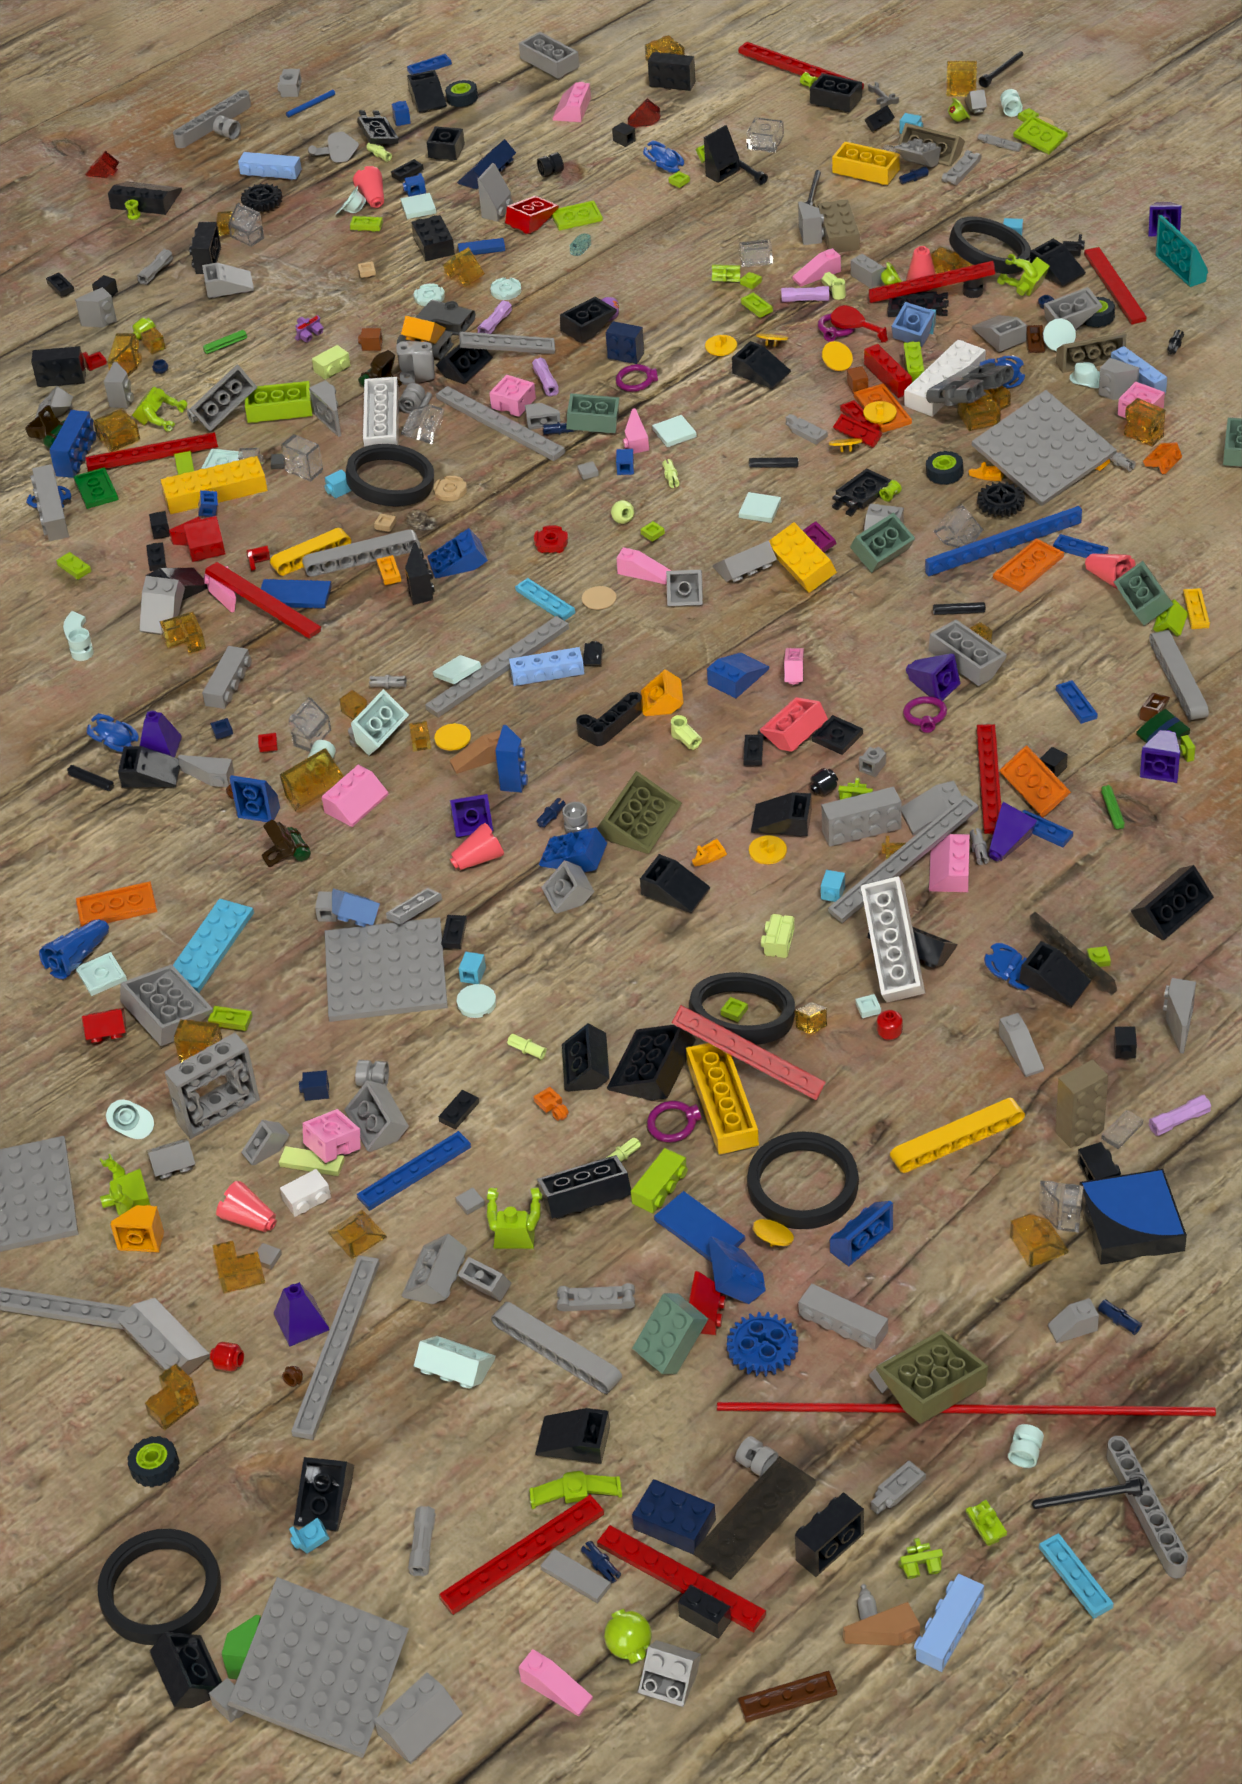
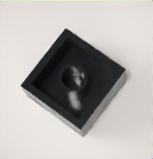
(445, 143)

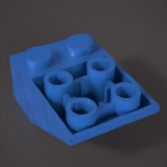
(458, 555)
(580, 848)

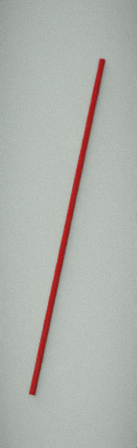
(971, 1409)

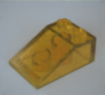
(125, 352)

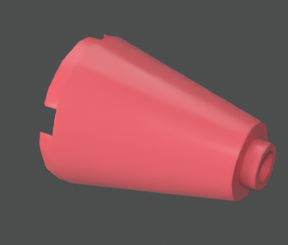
(370, 185)
(921, 264)
(1109, 566)
(477, 849)
(245, 1208)

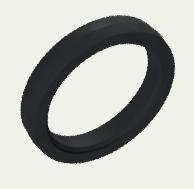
(994, 229)
(383, 496)
(750, 984)
(803, 1218)
(145, 1543)

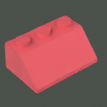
(794, 723)

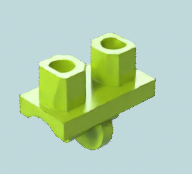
(726, 273)
(853, 789)
(986, 1522)
(930, 1558)

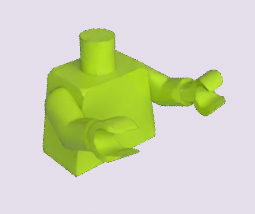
(1030, 279)
(150, 404)
(125, 1189)
(513, 1227)

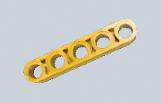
(291, 558)

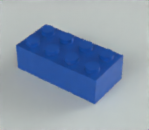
(72, 443)

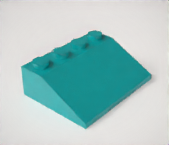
(1179, 254)

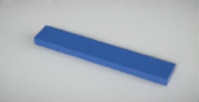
(413, 1170)

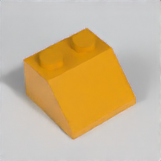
(421, 330)
(662, 695)
(138, 1229)

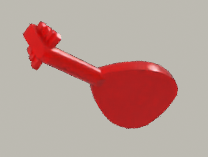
(850, 318)

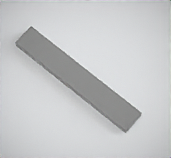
(507, 342)

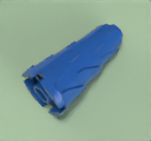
(68, 951)

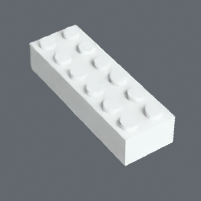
(949, 363)
(381, 411)
(892, 939)

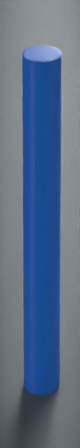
(310, 103)

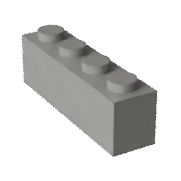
(226, 677)
(843, 1316)

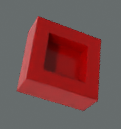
(267, 742)

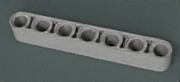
(204, 122)
(359, 553)
(1179, 675)
(556, 1347)
(1148, 1515)

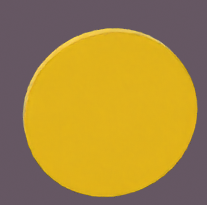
(771, 337)
(721, 345)
(837, 356)
(879, 412)
(841, 442)
(452, 737)
(767, 849)
(773, 1232)

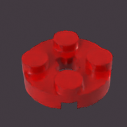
(545, 544)

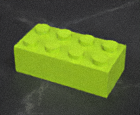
(279, 402)

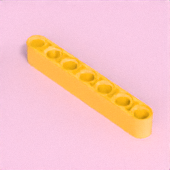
(957, 1135)

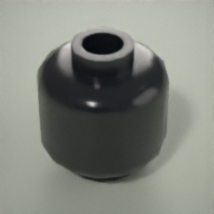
(823, 781)

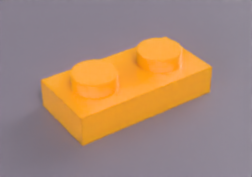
(388, 570)

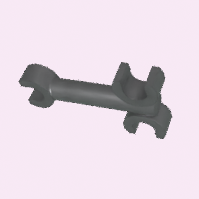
(883, 100)

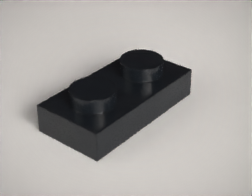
(879, 118)
(407, 170)
(60, 284)
(156, 556)
(753, 750)
(454, 931)
(458, 1109)

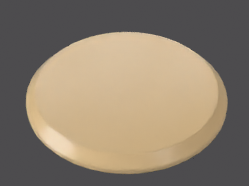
(599, 597)

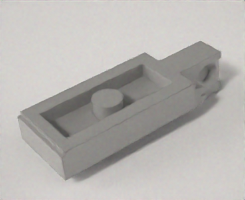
(805, 429)
(897, 1486)

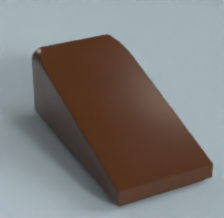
(1034, 338)
(1153, 706)

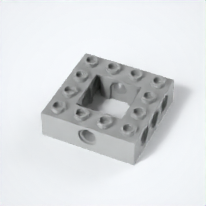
(226, 1058)

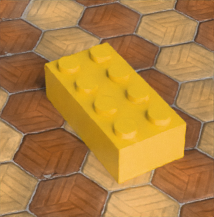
(866, 163)
(802, 557)

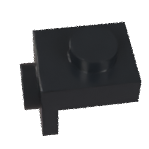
(1075, 247)
(593, 654)

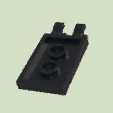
(377, 128)
(927, 300)
(860, 491)

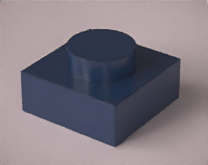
(221, 728)

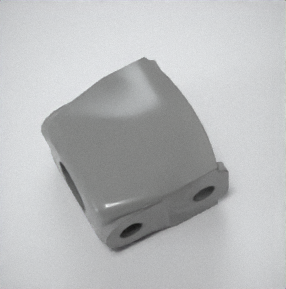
(415, 361)

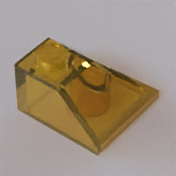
(357, 1234)

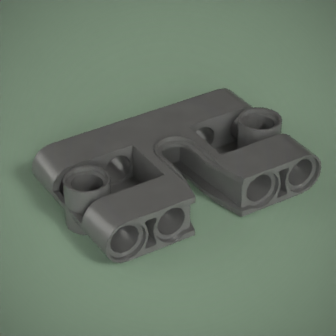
(449, 315)
(969, 384)

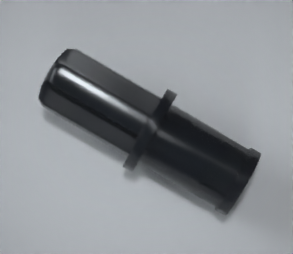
(1175, 342)

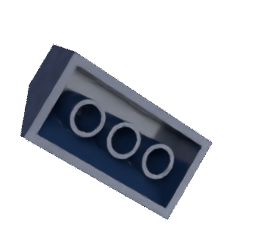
(499, 155)

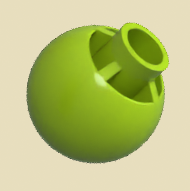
(628, 1635)

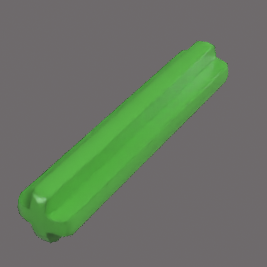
(225, 341)
(1113, 807)

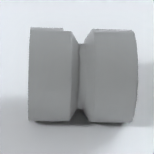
(226, 127)
(411, 397)
(575, 817)
(374, 1072)
(754, 1455)

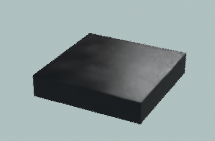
(837, 735)

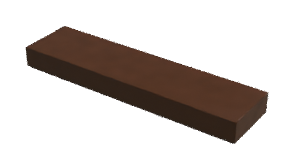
(787, 1696)

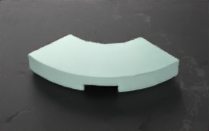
(73, 621)

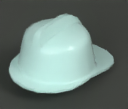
(354, 203)
(1086, 375)
(130, 1119)

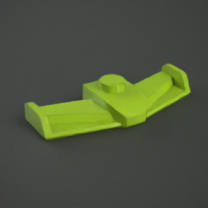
(575, 1487)

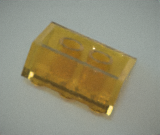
(310, 779)

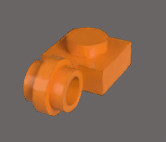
(549, 1100)

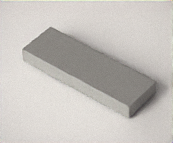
(413, 906)
(575, 1576)

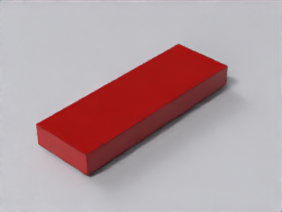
(855, 411)
(857, 430)

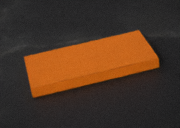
(881, 393)
(1028, 565)
(1034, 781)
(117, 904)

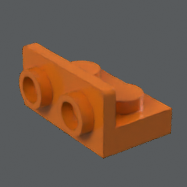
(1164, 456)

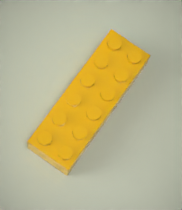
(229, 480)
(722, 1098)

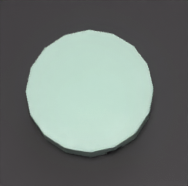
(505, 288)
(428, 292)
(1058, 333)
(476, 1000)

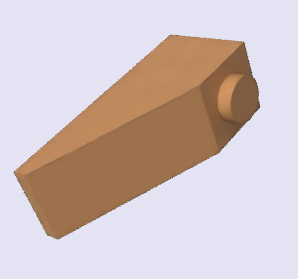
(477, 754)
(885, 1628)

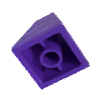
(1169, 211)
(935, 675)
(160, 734)
(1161, 757)
(1010, 832)
(299, 1315)

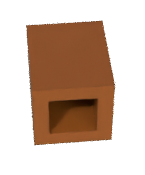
(371, 339)
(857, 379)

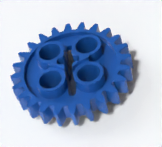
(764, 1338)

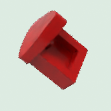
(94, 360)
(257, 555)

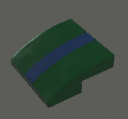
(1162, 721)

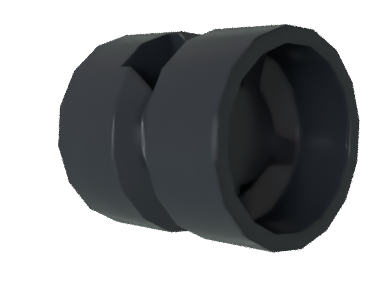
(550, 164)
(973, 288)

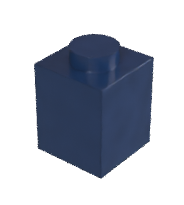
(314, 1085)

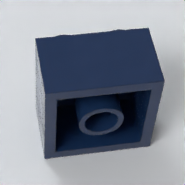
(625, 342)

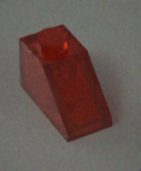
(645, 114)
(103, 166)

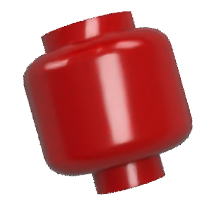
(889, 1024)
(227, 1356)

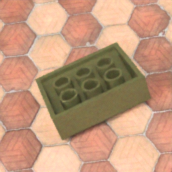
(639, 814)
(933, 1376)

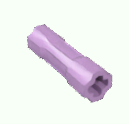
(805, 294)
(492, 321)
(549, 383)
(1192, 1109)

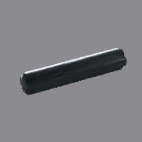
(778, 462)
(959, 608)
(90, 777)

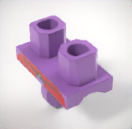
(306, 327)

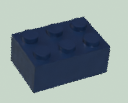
(673, 1516)

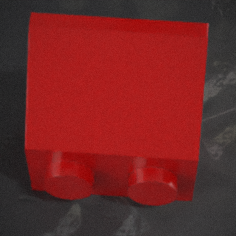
(204, 538)
(104, 1024)
(707, 1301)

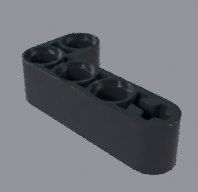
(613, 721)

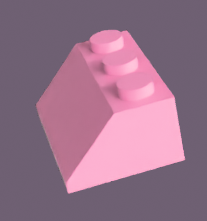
(573, 103)
(354, 796)
(950, 864)

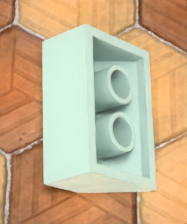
(377, 722)
(453, 1361)

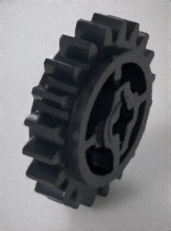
(262, 197)
(1001, 499)

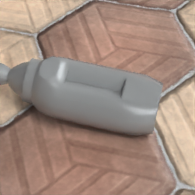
(866, 1603)

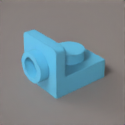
(309, 1536)

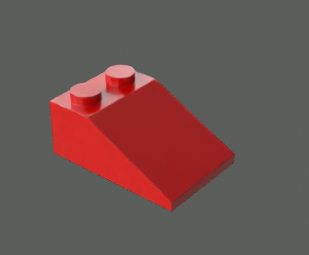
(529, 214)

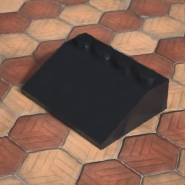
(150, 197)
(652, 1062)

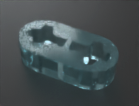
(580, 244)

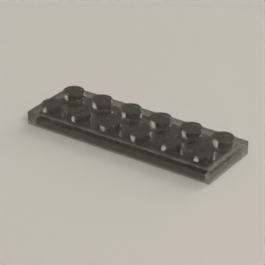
(755, 1517)

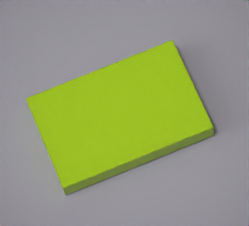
(1040, 134)
(577, 215)

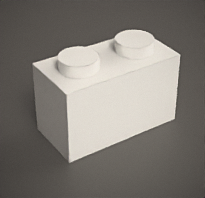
(305, 1192)

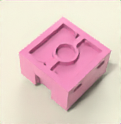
(1142, 392)
(512, 395)
(331, 1135)

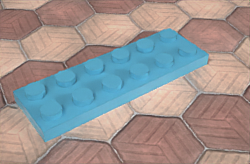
(212, 942)

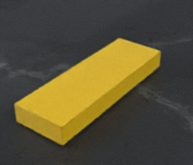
(1196, 608)

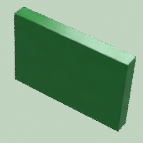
(95, 488)

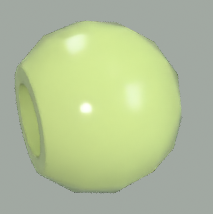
(622, 512)

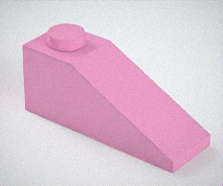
(814, 270)
(635, 434)
(640, 566)
(221, 592)
(793, 665)
(553, 1683)

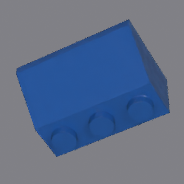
(510, 761)
(862, 1232)

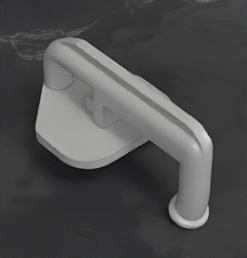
(340, 147)

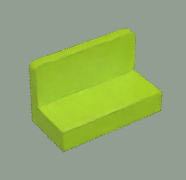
(1172, 618)

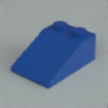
(735, 673)
(254, 799)
(735, 1272)

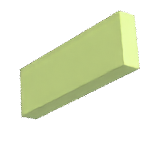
(309, 1161)

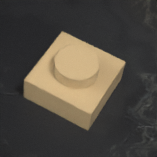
(366, 269)
(385, 522)

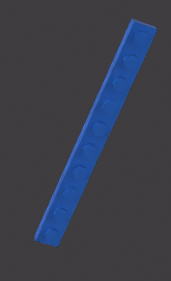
(1003, 541)

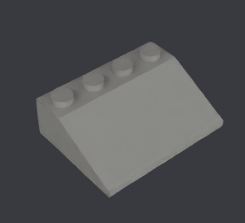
(161, 1001)

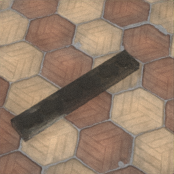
(1089, 967)

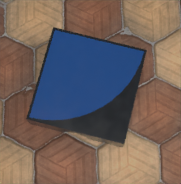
(1132, 1216)

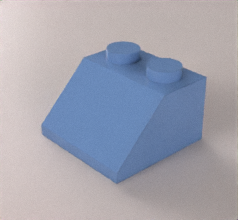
(913, 324)
(354, 907)

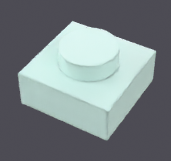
(868, 1006)

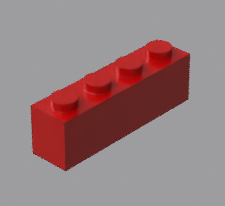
(887, 370)

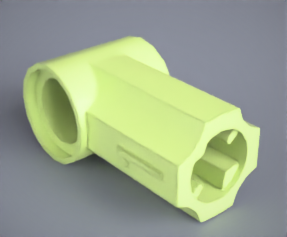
(835, 284)
(682, 731)

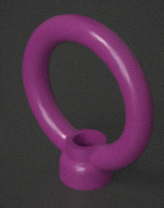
(836, 333)
(651, 377)
(927, 722)
(692, 1114)

